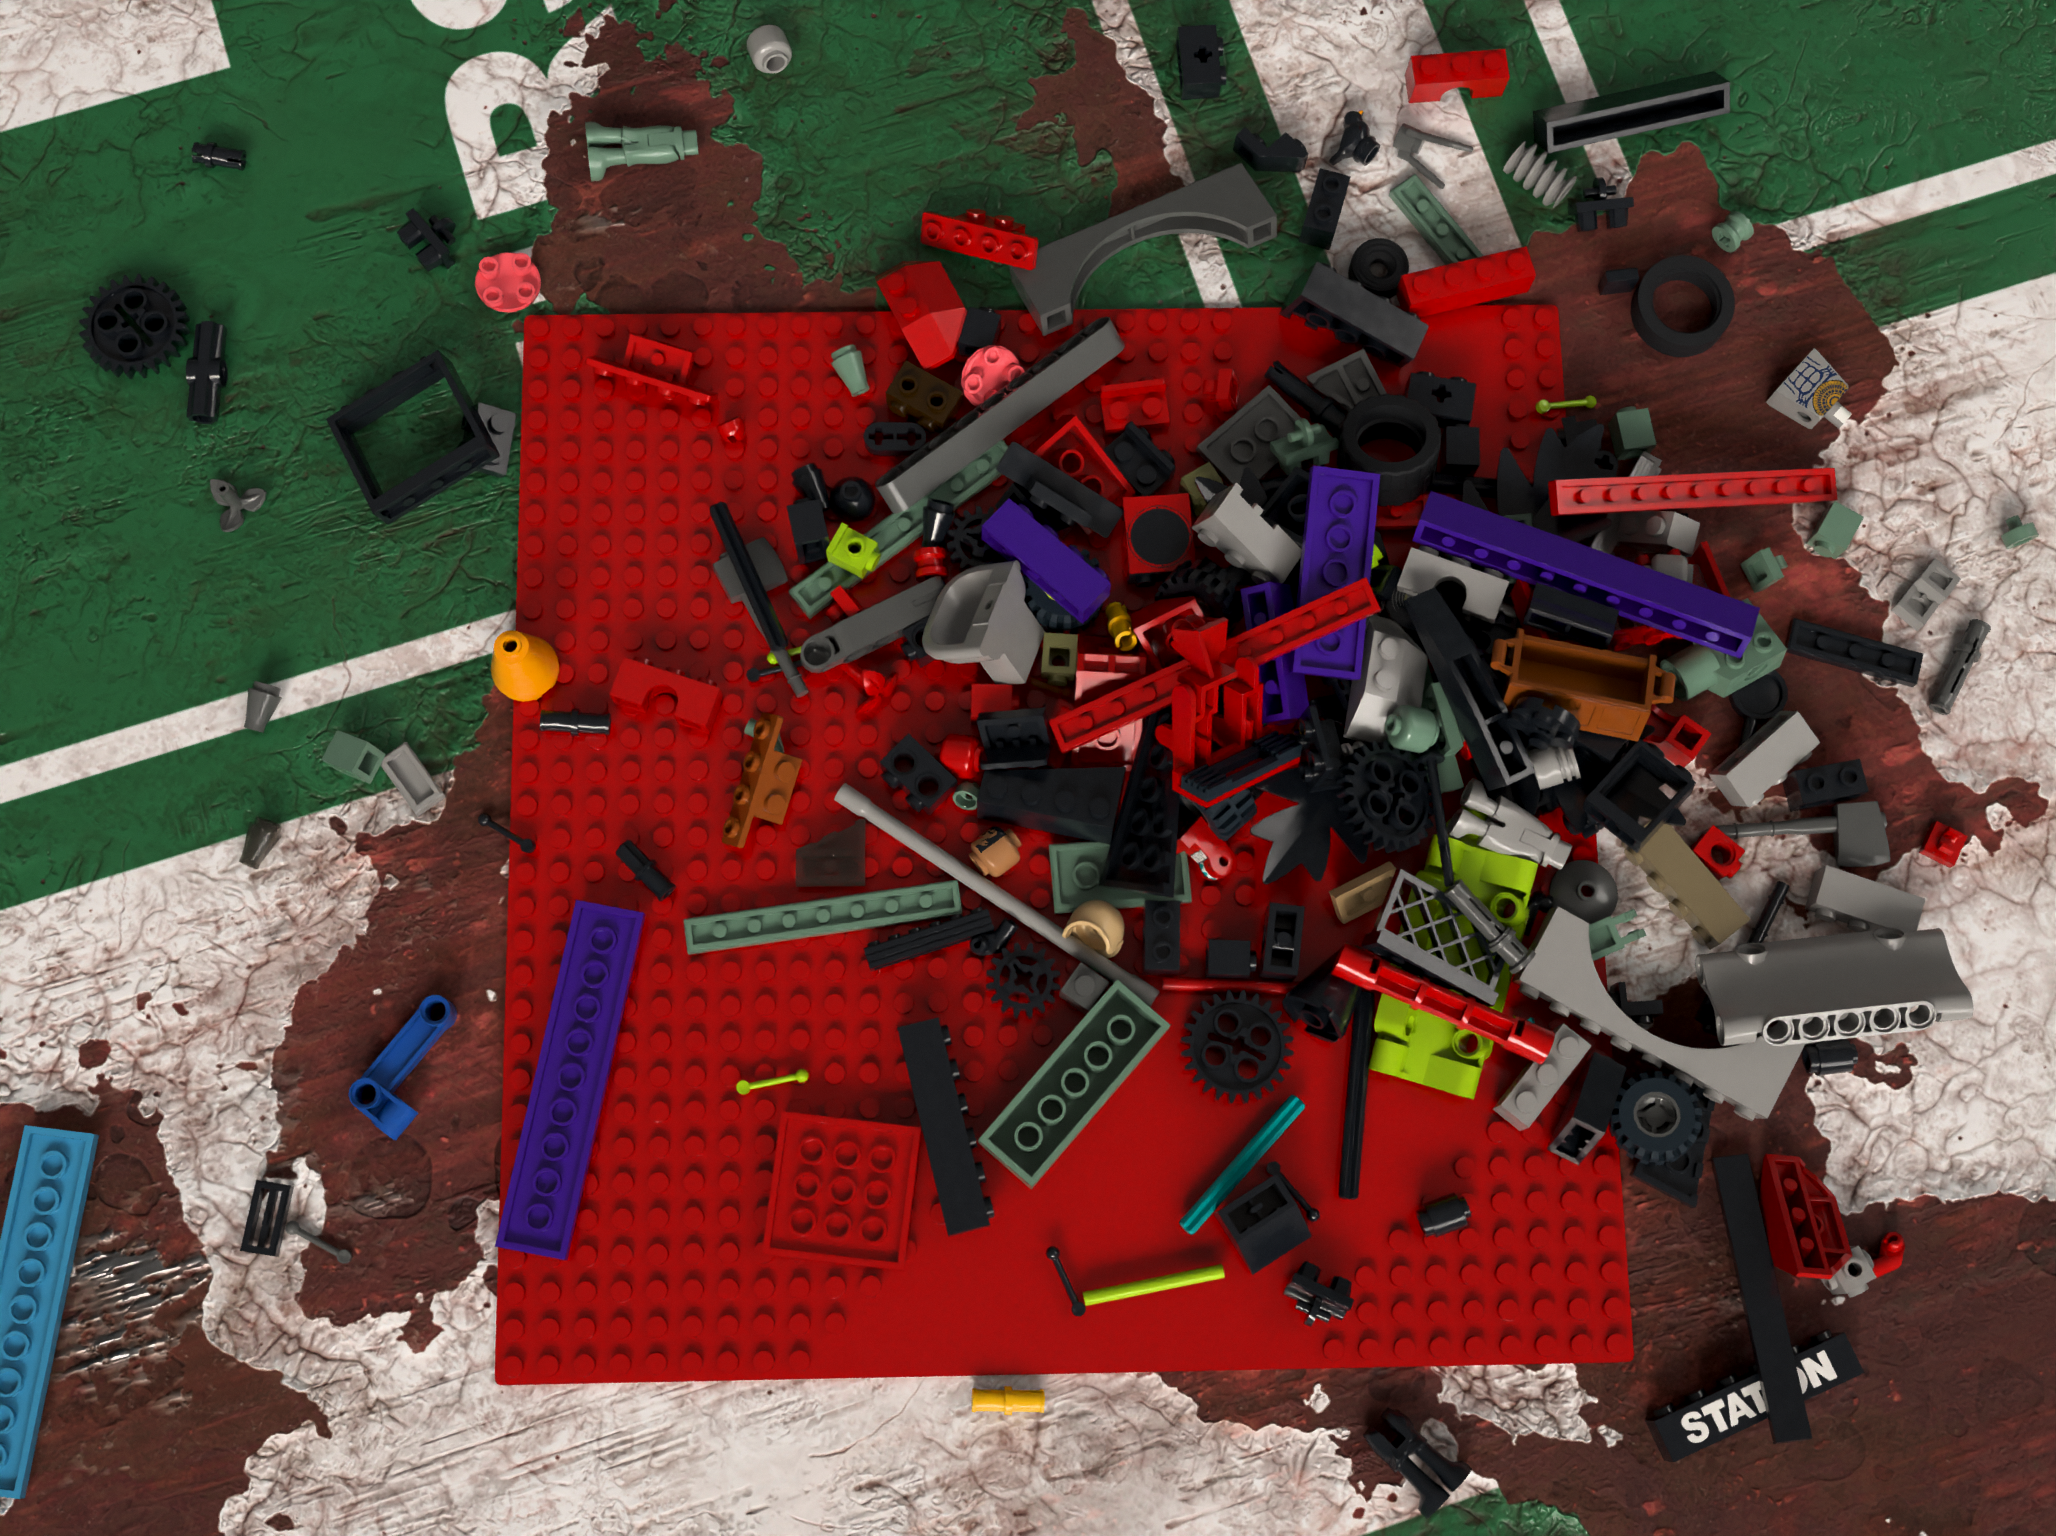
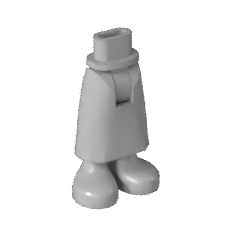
(1507, 828)

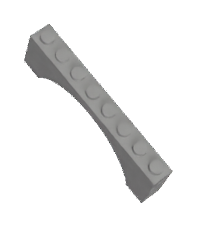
(1566, 977)

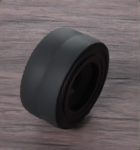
(1384, 252)

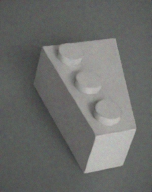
(1246, 537)

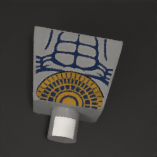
(1812, 393)

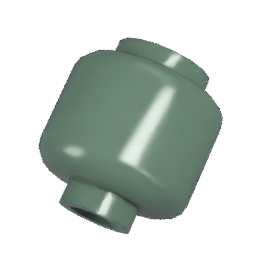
(1412, 728)

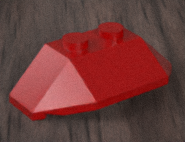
(925, 309)
(1801, 1219)

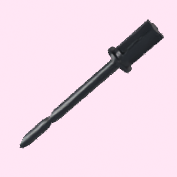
(1431, 758)

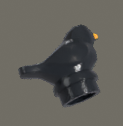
(1356, 141)

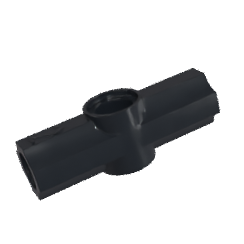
(206, 372)

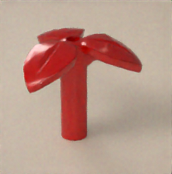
(873, 684)

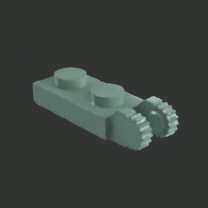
(1605, 938)

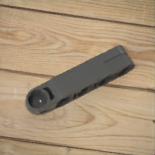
(870, 627)

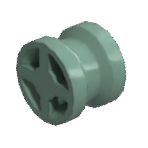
(1732, 231)

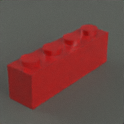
(1466, 282)

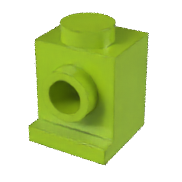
(855, 563)

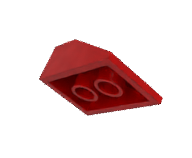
(1078, 454)

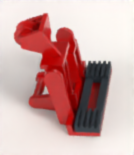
(1249, 750)

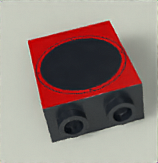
(1157, 536)

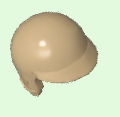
(1097, 926)

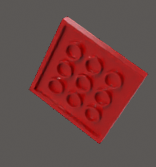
(842, 1191)

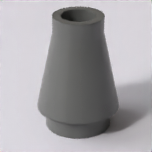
(261, 704)

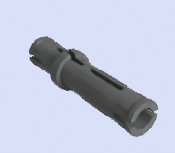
(1964, 656)

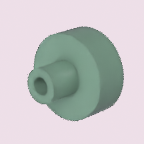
(2018, 533)

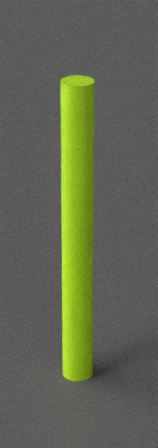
(1153, 1284)

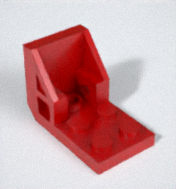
(1098, 672)

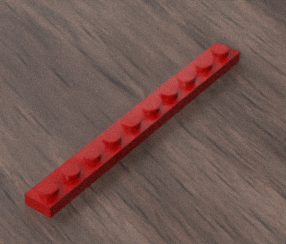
(1691, 491)
(1262, 643)

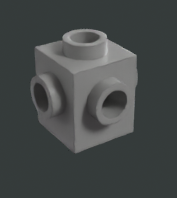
(1861, 1269)

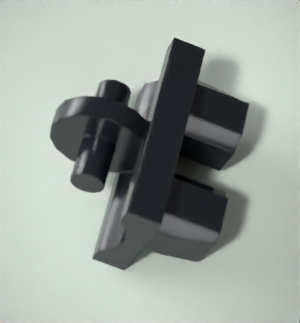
(1615, 209)
(435, 252)
(1316, 1299)

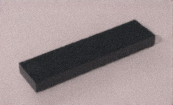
(1853, 652)

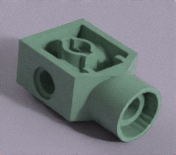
(1704, 668)

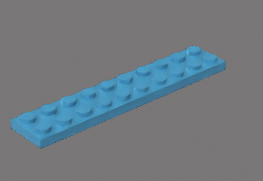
(34, 1281)

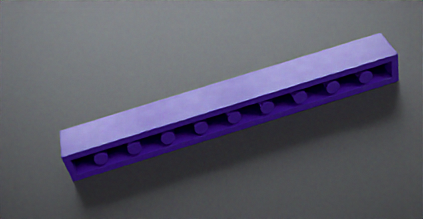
(1587, 573)

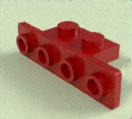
(982, 237)
(655, 364)

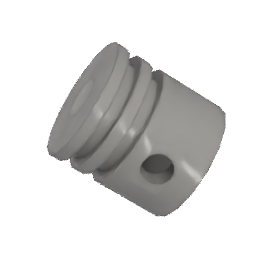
(1553, 765)

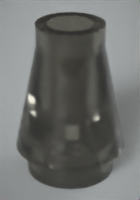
(259, 841)

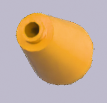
(523, 666)

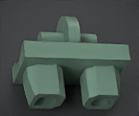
(1304, 443)

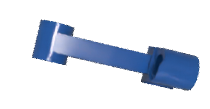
(396, 1063)

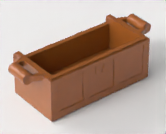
(1599, 687)

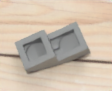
(1926, 594)

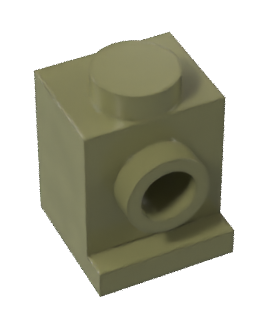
(1188, 485)
(1059, 647)

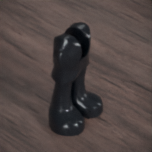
(1412, 1442)

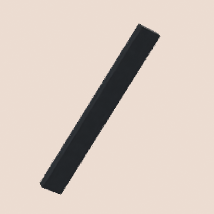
(1761, 1300)

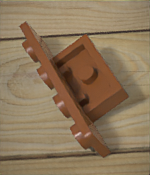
(764, 783)

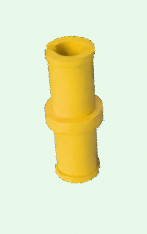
(1120, 626)
(1007, 1400)

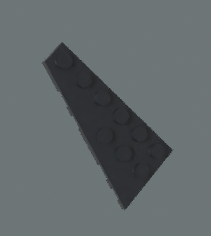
(1147, 826)

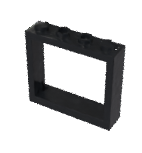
(434, 477)

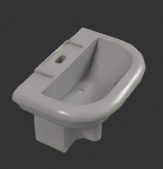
(985, 621)

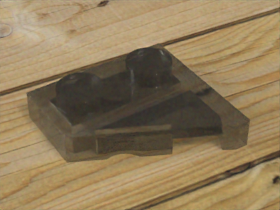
(835, 859)

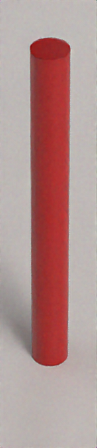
(1223, 985)

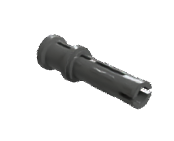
(1499, 938)

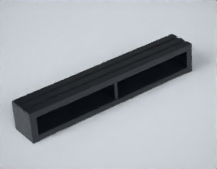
(928, 940)

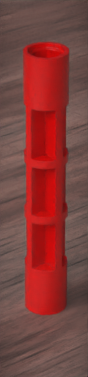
(1511, 1032)

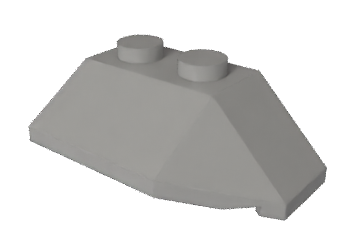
(1390, 677)

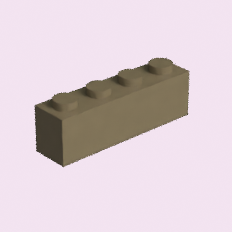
(1688, 887)

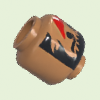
(995, 851)

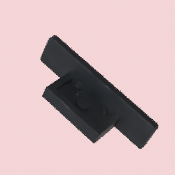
(1059, 490)

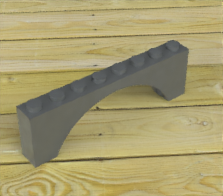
(1218, 205)

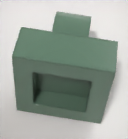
(1763, 569)

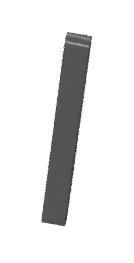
(1000, 415)

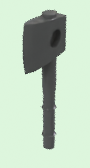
(771, 575)
(1856, 831)

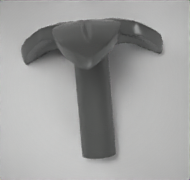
(227, 495)

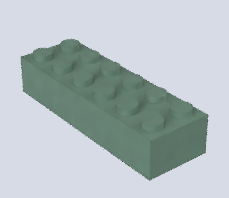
(1073, 1084)

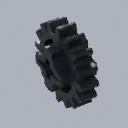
(969, 540)
(1036, 972)

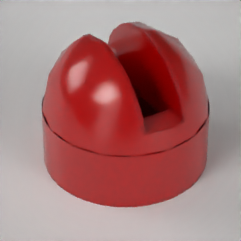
(732, 430)

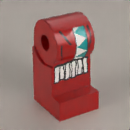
(1209, 852)

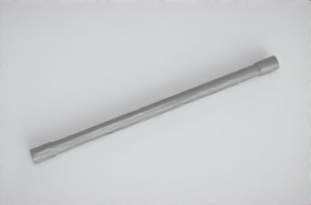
(865, 808)

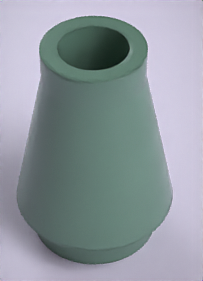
(850, 368)

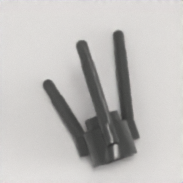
(1412, 139)

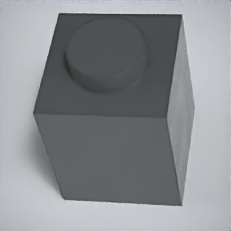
(1083, 988)

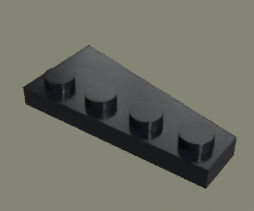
(1681, 1176)

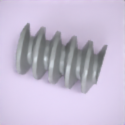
(1539, 174)

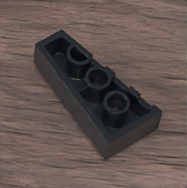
(1355, 314)

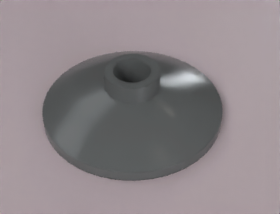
(1567, 894)

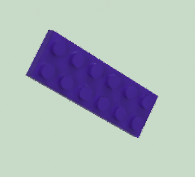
(1334, 555)

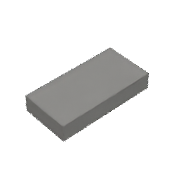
(412, 779)

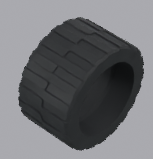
(1399, 420)

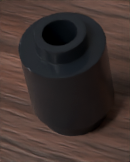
(1829, 1057)
(1443, 1215)

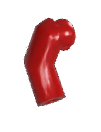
(1890, 1254)

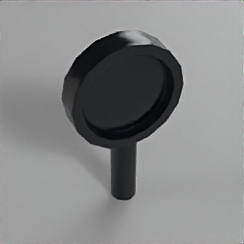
(1759, 702)

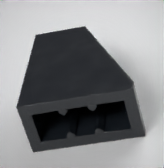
(1587, 1108)

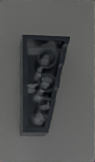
(1056, 801)

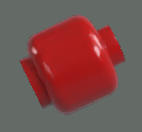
(960, 755)

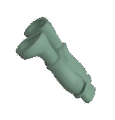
(639, 146)

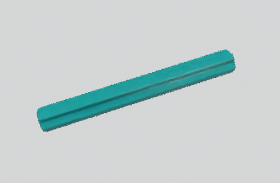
(1242, 1164)

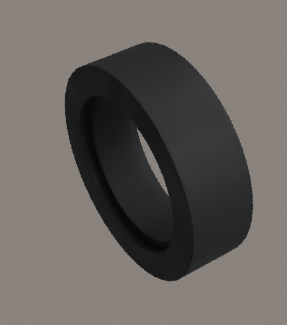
(1699, 273)

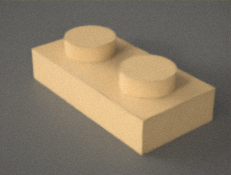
(1363, 893)

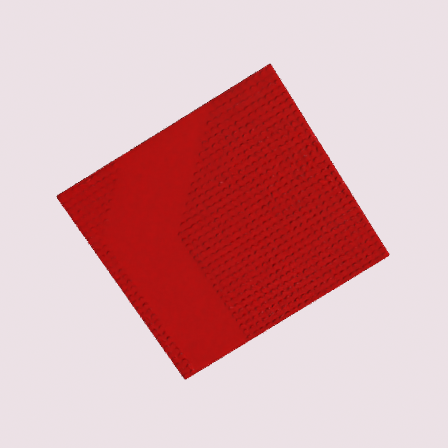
(682, 1164)

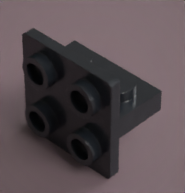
(1015, 738)

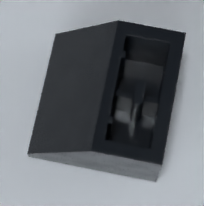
(1263, 1223)

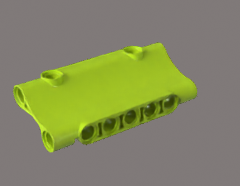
(1421, 1044)

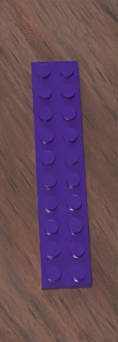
(570, 1080)

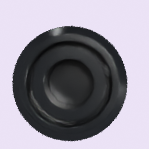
(852, 499)

